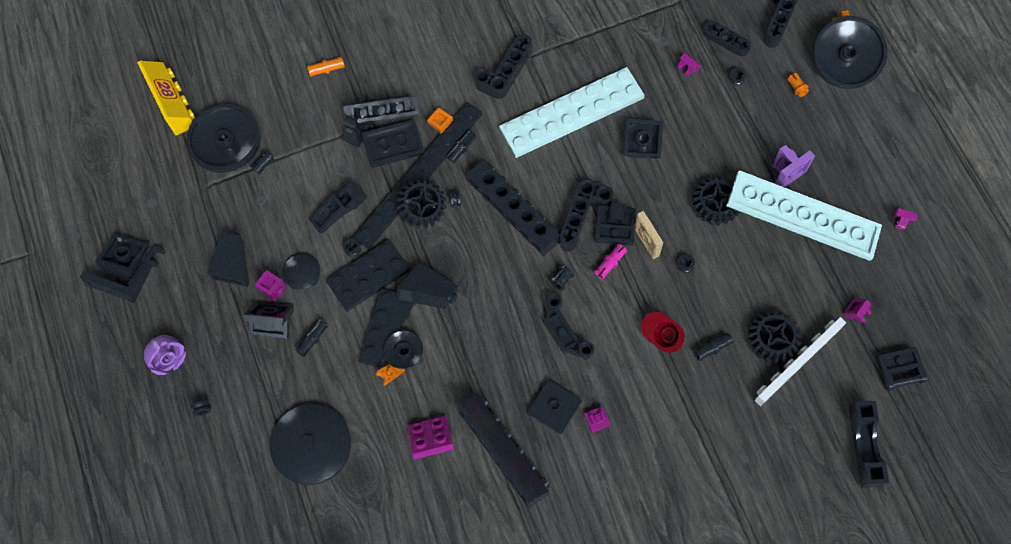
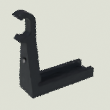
(354, 130)
(135, 283)

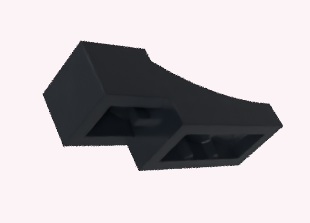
(337, 206)

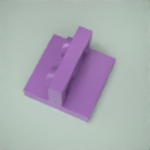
(790, 165)

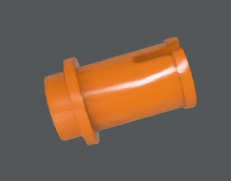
(800, 88)

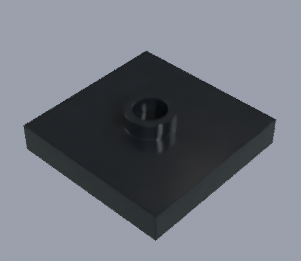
(554, 407)

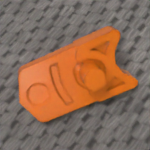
(389, 373)

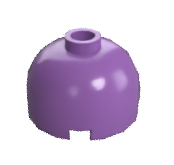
(164, 354)

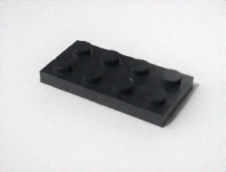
(367, 275)

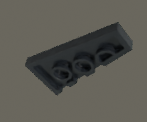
(386, 320)

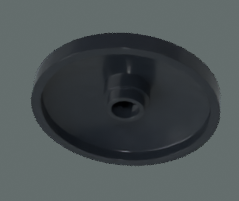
(850, 52)
(223, 138)
(310, 444)

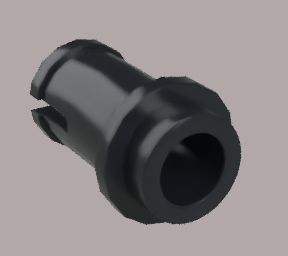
(262, 162)

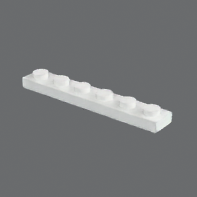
(794, 365)

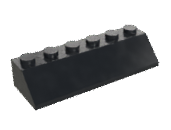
(502, 450)

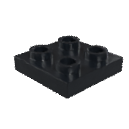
(615, 224)

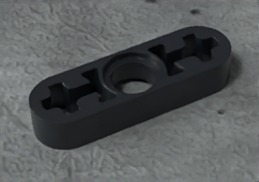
(727, 45)

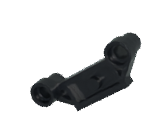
(562, 332)

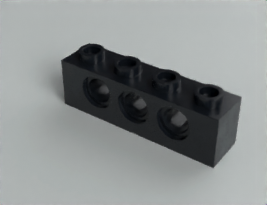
(381, 109)

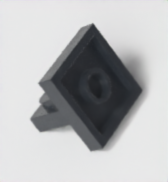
(269, 319)

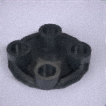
(301, 271)

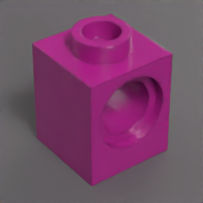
(270, 286)

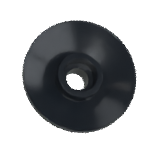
(400, 341)

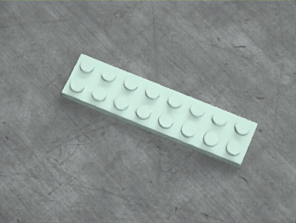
(571, 112)
(804, 215)

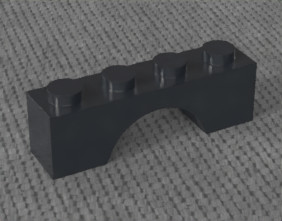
(864, 428)

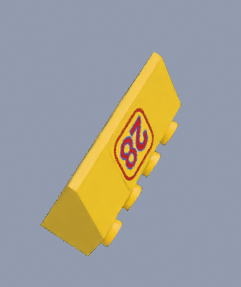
(167, 95)

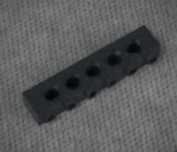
(541, 242)

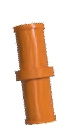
(325, 66)

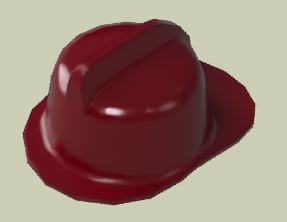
(662, 332)

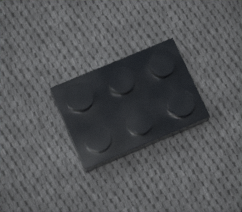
(392, 143)

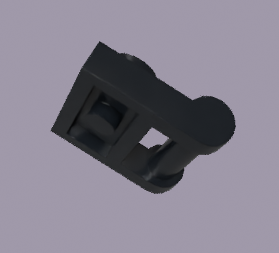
(900, 362)

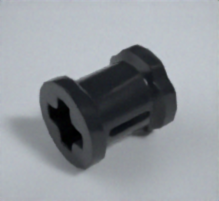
(561, 277)

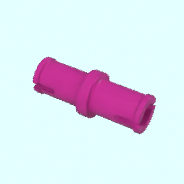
(610, 261)

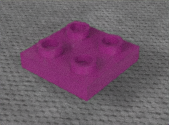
(430, 437)

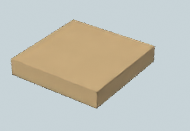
(648, 235)

